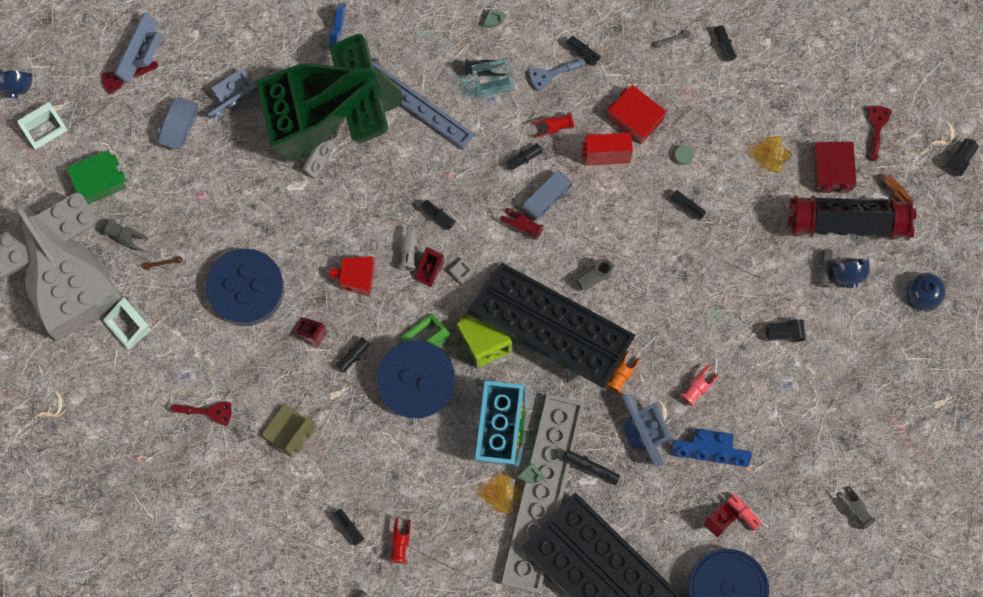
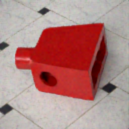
(355, 274)

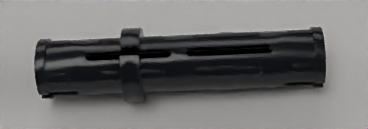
(570, 457)

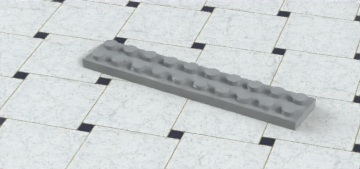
(542, 499)

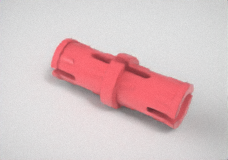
(744, 512)

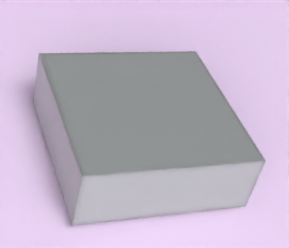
(462, 271)

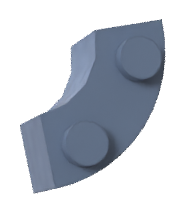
(178, 123)

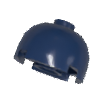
(15, 83)
(851, 271)
(925, 292)

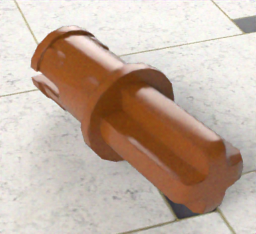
(896, 189)

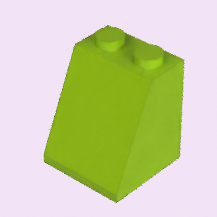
(483, 341)

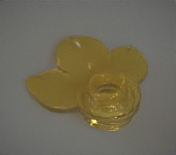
(775, 154)
(505, 494)

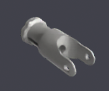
(409, 250)

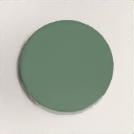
(684, 155)

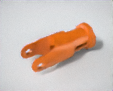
(621, 374)

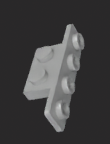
(320, 153)

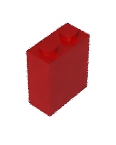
(636, 113)
(607, 149)

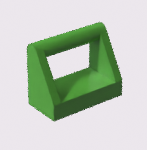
(438, 339)

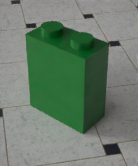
(97, 176)

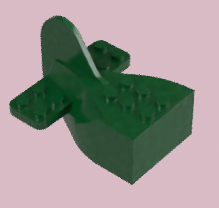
(311, 100)

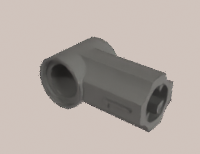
(593, 276)

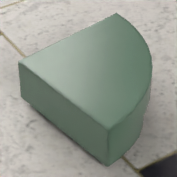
(494, 18)
(531, 474)

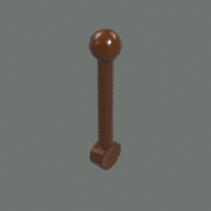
(147, 266)

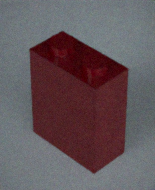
(834, 166)

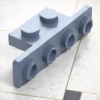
(139, 49)
(231, 89)
(650, 426)

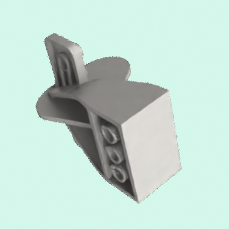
(60, 275)

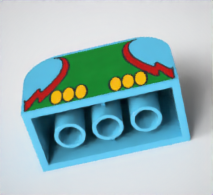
(502, 423)

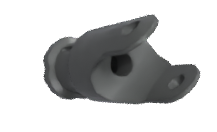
(123, 234)
(856, 508)

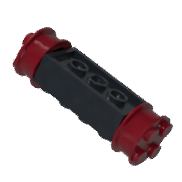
(852, 217)

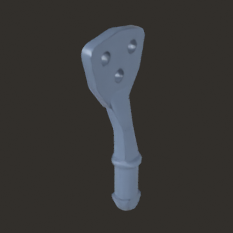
(550, 74)

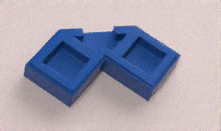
(335, 35)

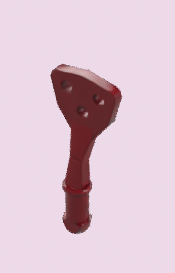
(108, 83)
(877, 124)
(210, 412)

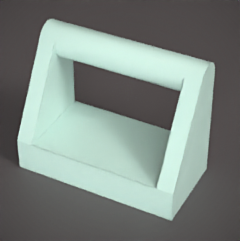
(38, 117)
(143, 329)

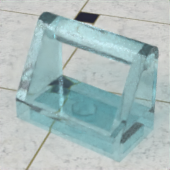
(493, 87)

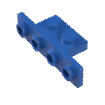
(712, 447)

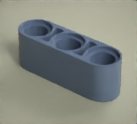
(547, 195)

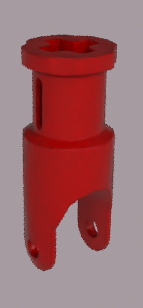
(555, 124)
(400, 543)

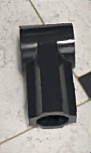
(960, 160)
(792, 330)

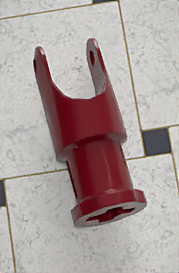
(522, 223)

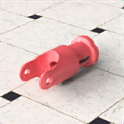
(698, 387)

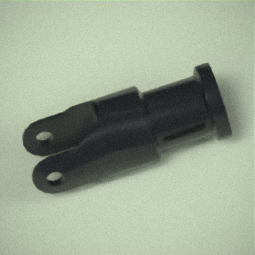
(468, 70)

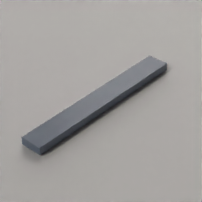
(430, 113)

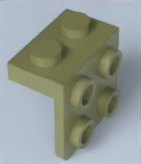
(289, 430)

